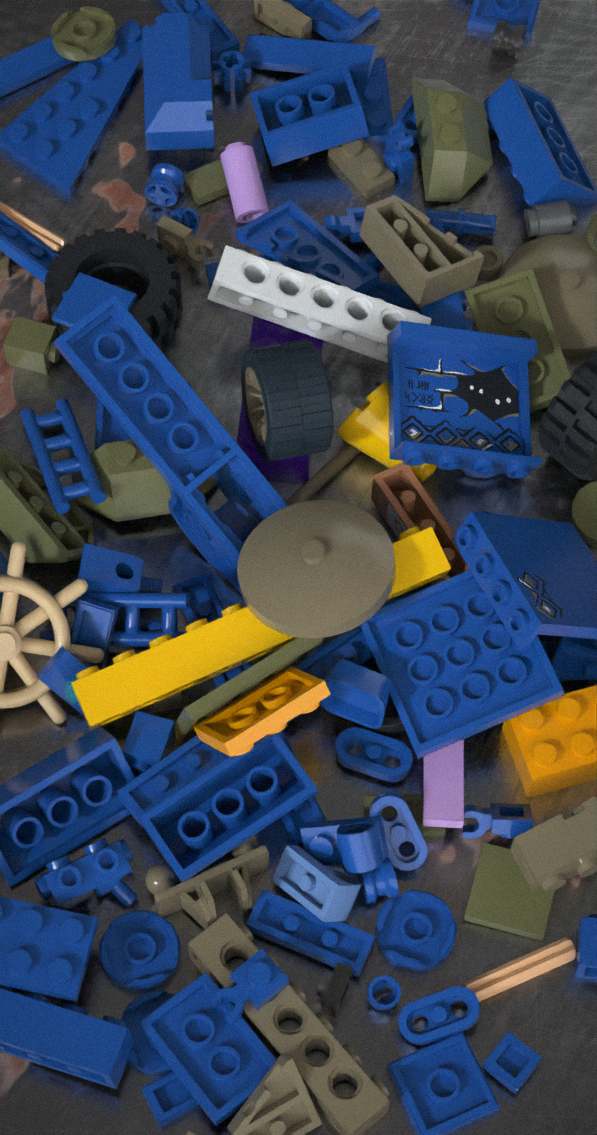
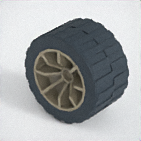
(287, 400)

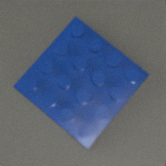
(455, 664)

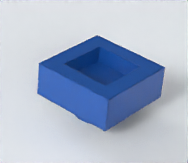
(512, 1062)

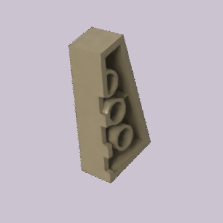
(559, 848)

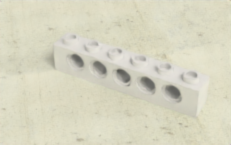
(300, 305)

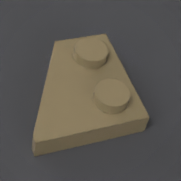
(277, 1104)

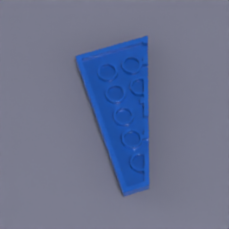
(75, 113)

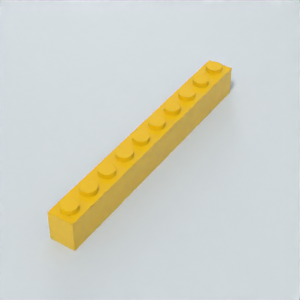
(222, 644)

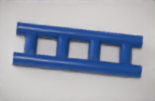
(52, 471)
(132, 603)

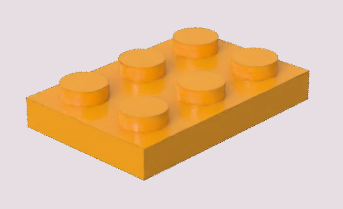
(262, 711)

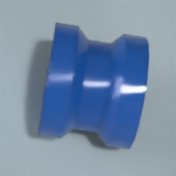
(164, 184)
(379, 882)

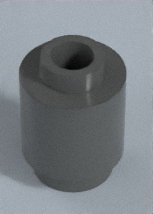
(550, 218)

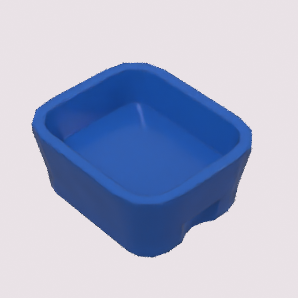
(357, 694)

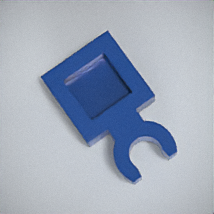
(398, 154)
(254, 983)

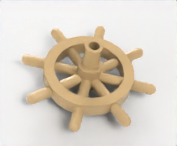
(13, 640)

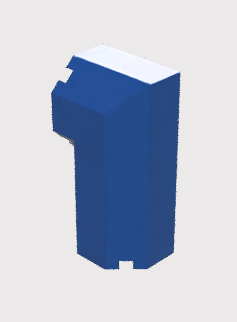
(177, 83)

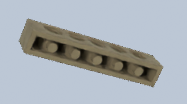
(346, 1113)

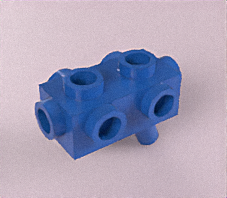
(96, 870)

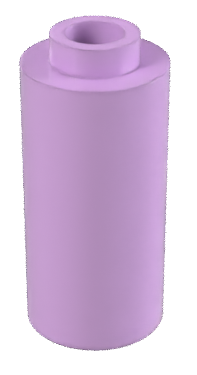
(244, 182)

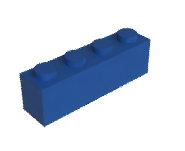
(64, 1037)

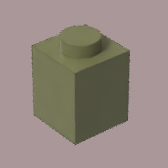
(31, 345)

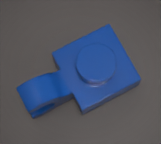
(346, 225)
(501, 818)

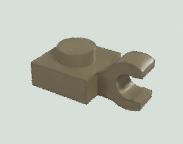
(180, 241)

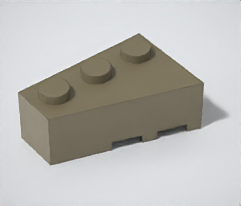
(416, 253)

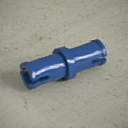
(464, 222)

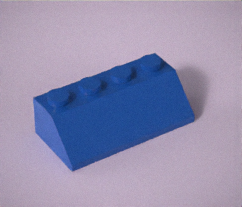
(538, 146)
(61, 803)
(227, 806)

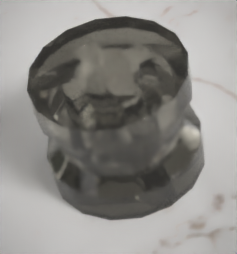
(508, 38)

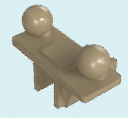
(197, 892)

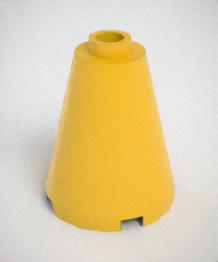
(369, 431)

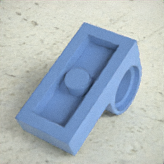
(319, 888)

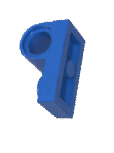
(351, 842)

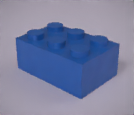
(309, 114)

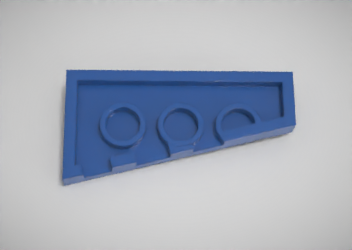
(306, 246)

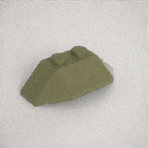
(450, 139)
(130, 483)
(31, 518)

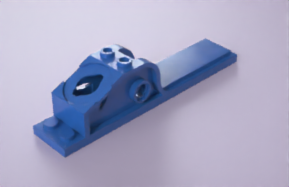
(172, 432)

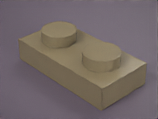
(362, 167)

